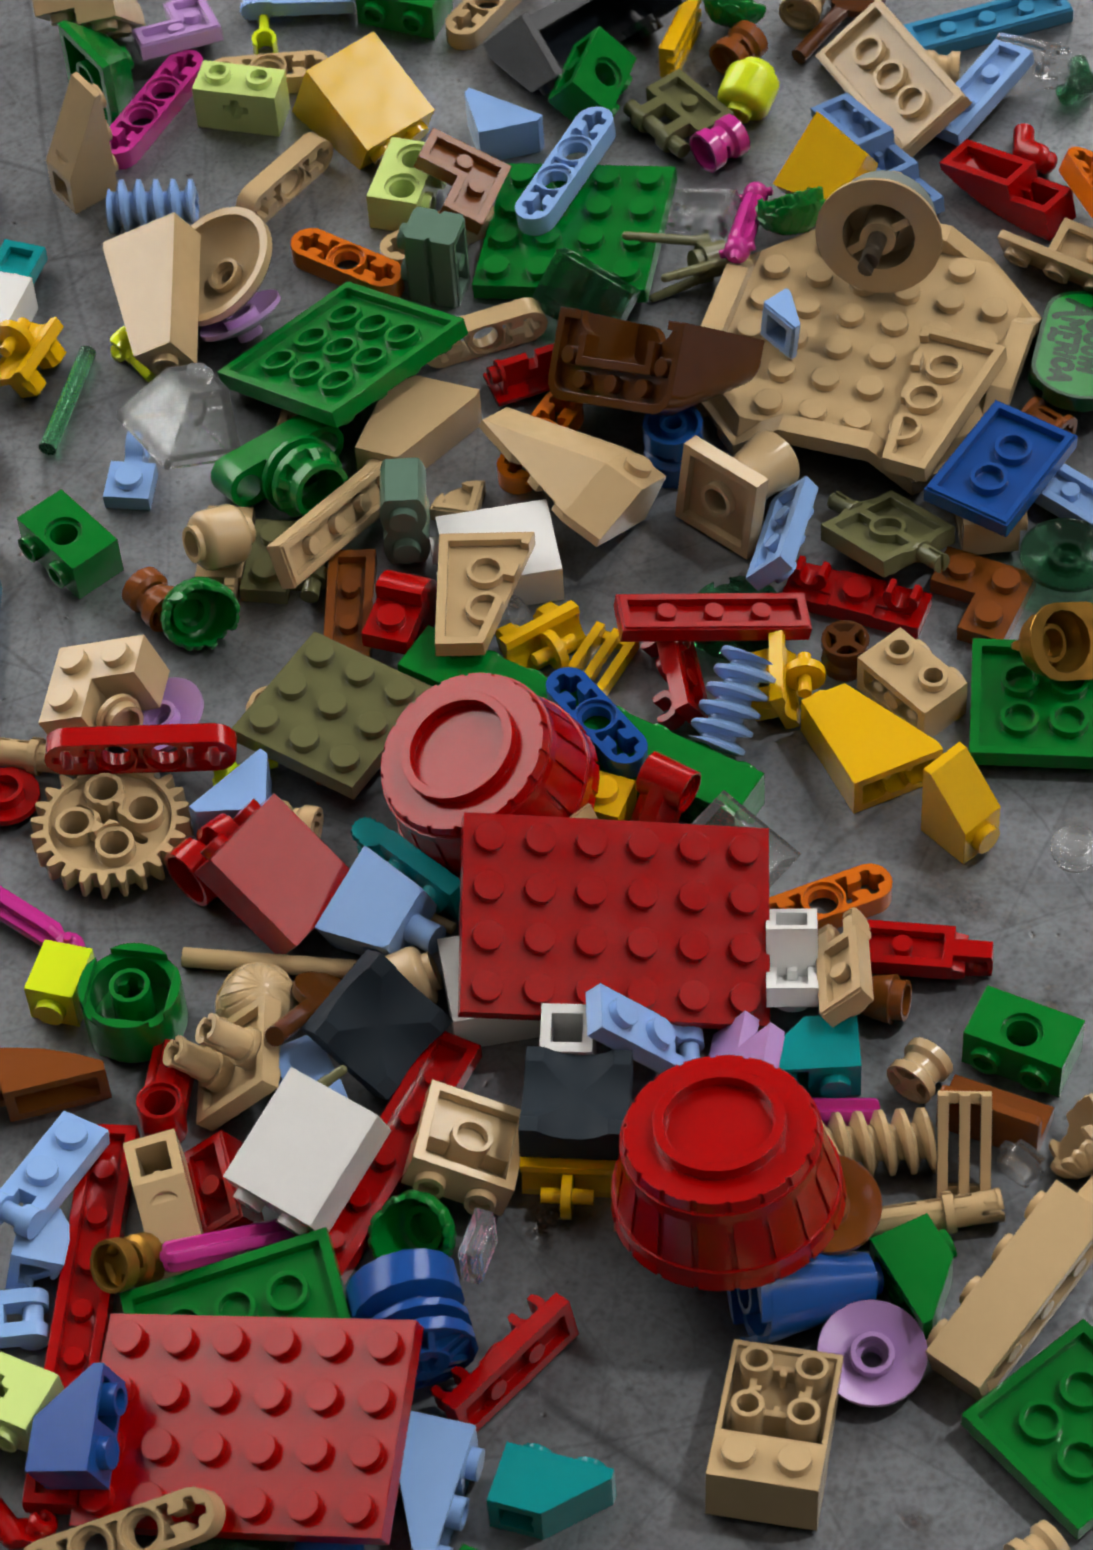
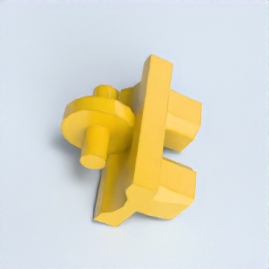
(23, 349)
(545, 639)
(795, 678)
(567, 1181)

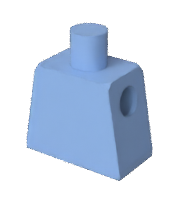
(379, 910)

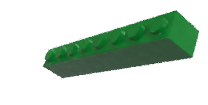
(717, 770)

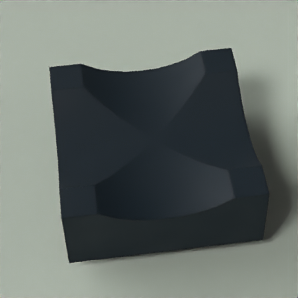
(376, 1024)
(574, 1103)

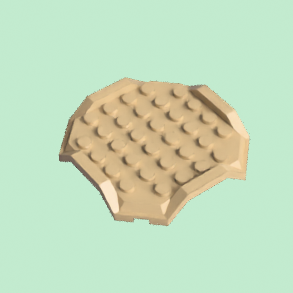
(858, 346)

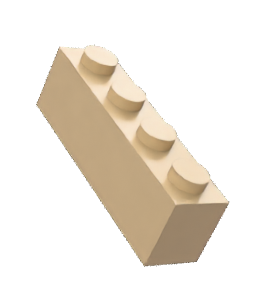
(1016, 1294)

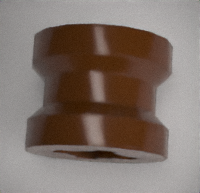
(841, 646)

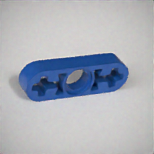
(595, 703)

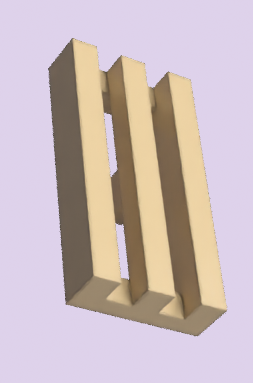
(965, 1099)

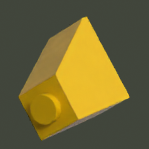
(865, 746)

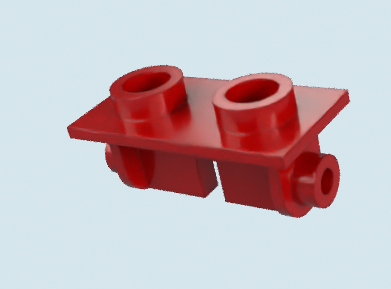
(519, 376)

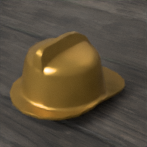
(1059, 641)

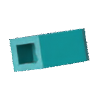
(824, 1057)
(545, 1491)

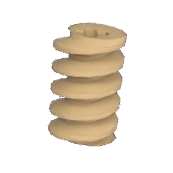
(886, 1141)

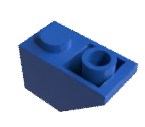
(77, 1432)

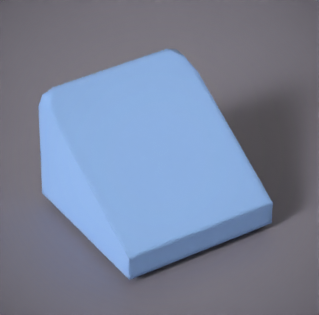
(781, 323)

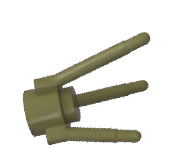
(703, 261)

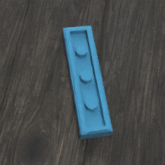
(982, 23)

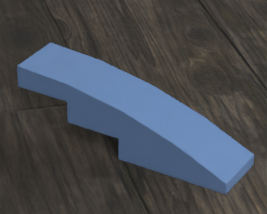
(875, 139)

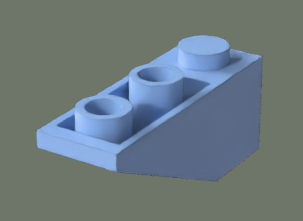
(434, 1478)

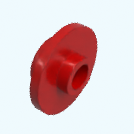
(17, 795)

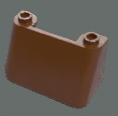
(641, 371)

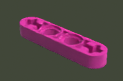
(158, 110)

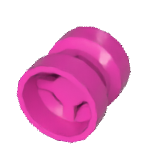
(716, 145)

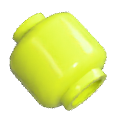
(749, 89)

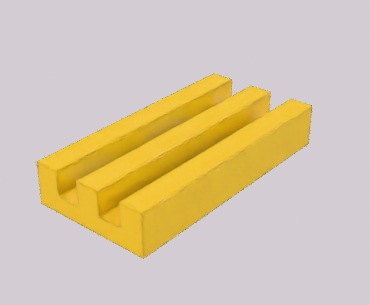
(680, 37)
(610, 641)

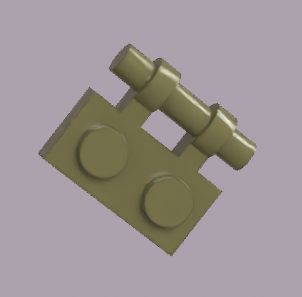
(683, 103)
(259, 576)

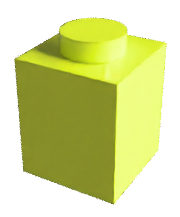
(54, 983)

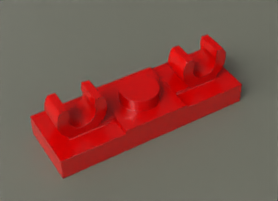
(860, 598)
(681, 670)
(510, 1362)

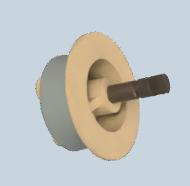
(880, 232)

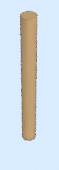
(292, 964)

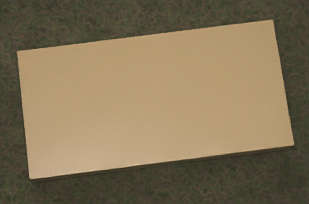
(893, 77)

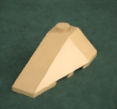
(593, 482)

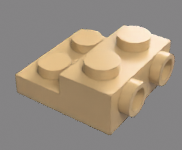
(465, 1149)

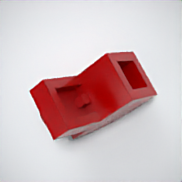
(400, 611)

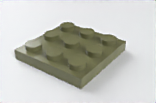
(329, 714)

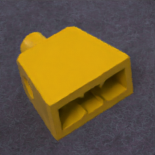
(823, 159)

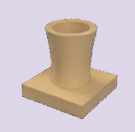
(729, 493)

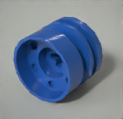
(421, 1288)

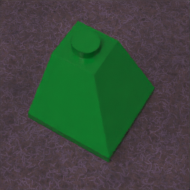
(99, 62)

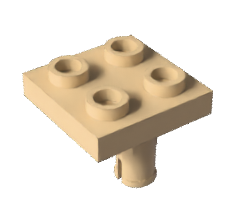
(232, 1061)

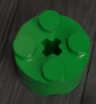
(132, 1002)

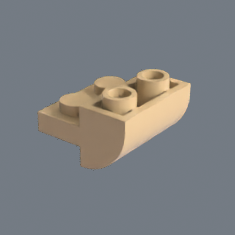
(106, 16)

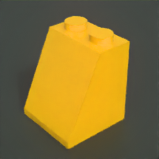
(362, 101)

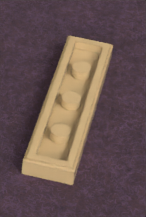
(327, 527)

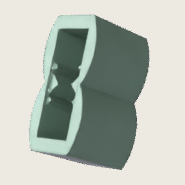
(404, 510)

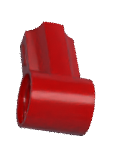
(664, 789)
(164, 1098)

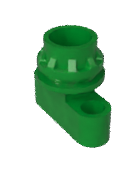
(287, 465)

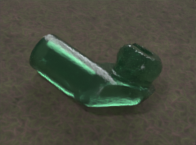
(1078, 84)

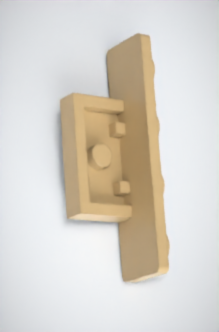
(1063, 261)

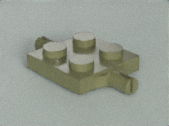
(887, 533)

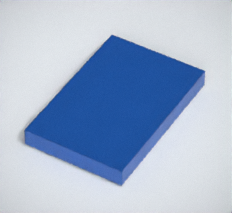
(1000, 468)

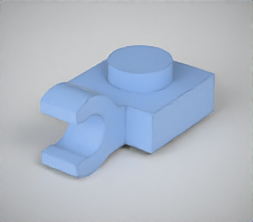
(131, 481)

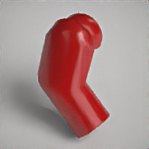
(20, 1532)

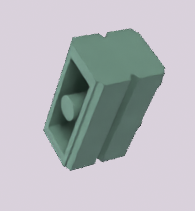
(435, 257)

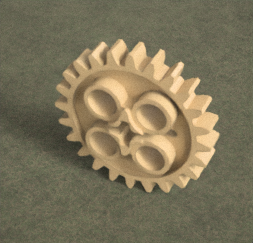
(109, 829)

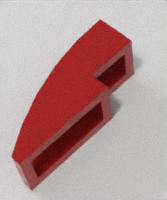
(1010, 188)

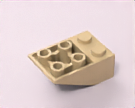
(773, 1435)

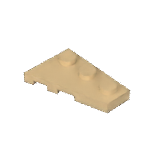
(475, 587)

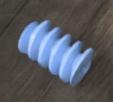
(146, 206)
(732, 700)

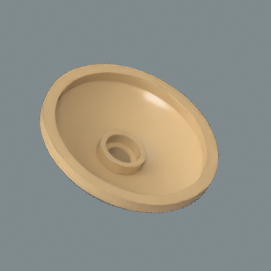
(232, 261)

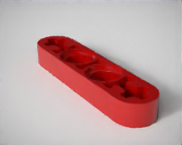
(212, 749)

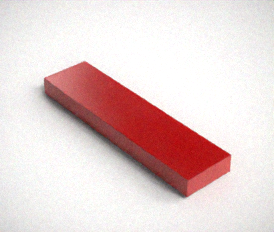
(711, 616)

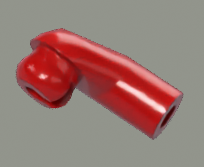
(1027, 148)

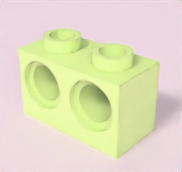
(400, 186)

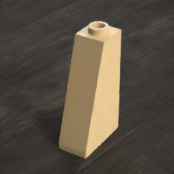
(158, 290)

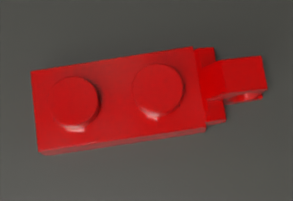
(927, 951)

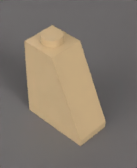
(419, 420)

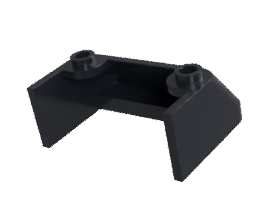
(539, 44)

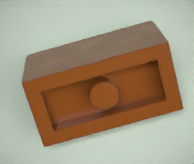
(1012, 1115)

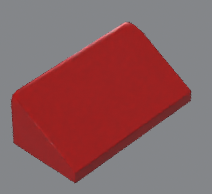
(212, 1191)

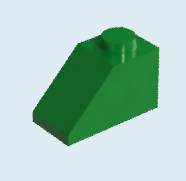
(916, 1268)

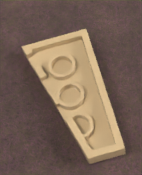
(941, 393)

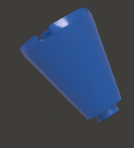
(806, 1296)

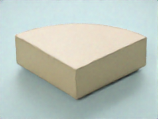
(460, 500)

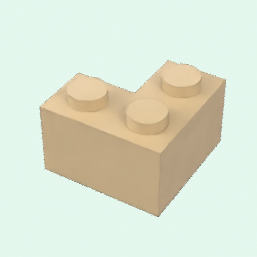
(95, 672)

